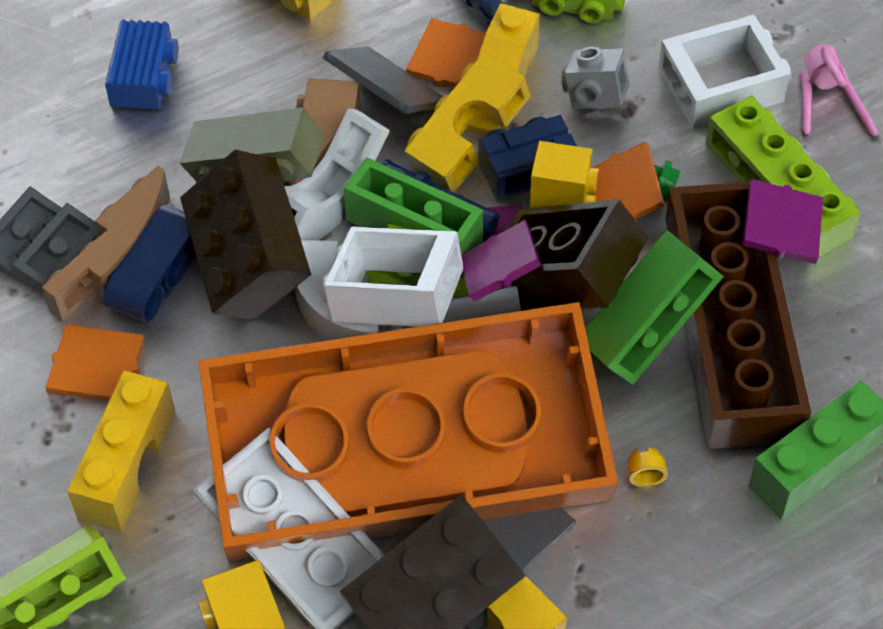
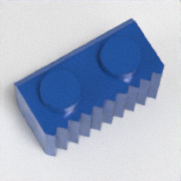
(140, 65)

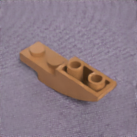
(98, 260)

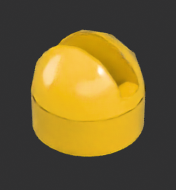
(647, 467)

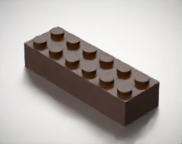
(742, 330)

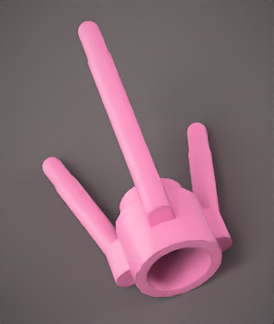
(827, 72)

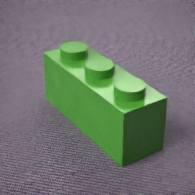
(385, 196)
(650, 307)
(819, 450)

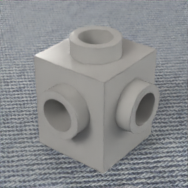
(596, 78)

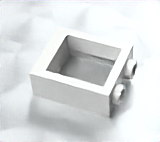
(687, 86)
(393, 250)

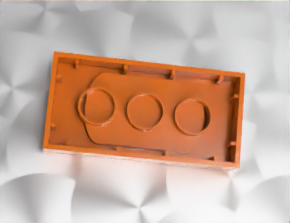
(417, 419)

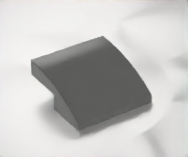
(41, 238)

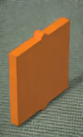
(445, 52)
(632, 180)
(93, 361)

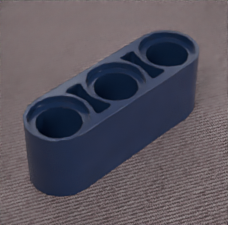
(152, 266)

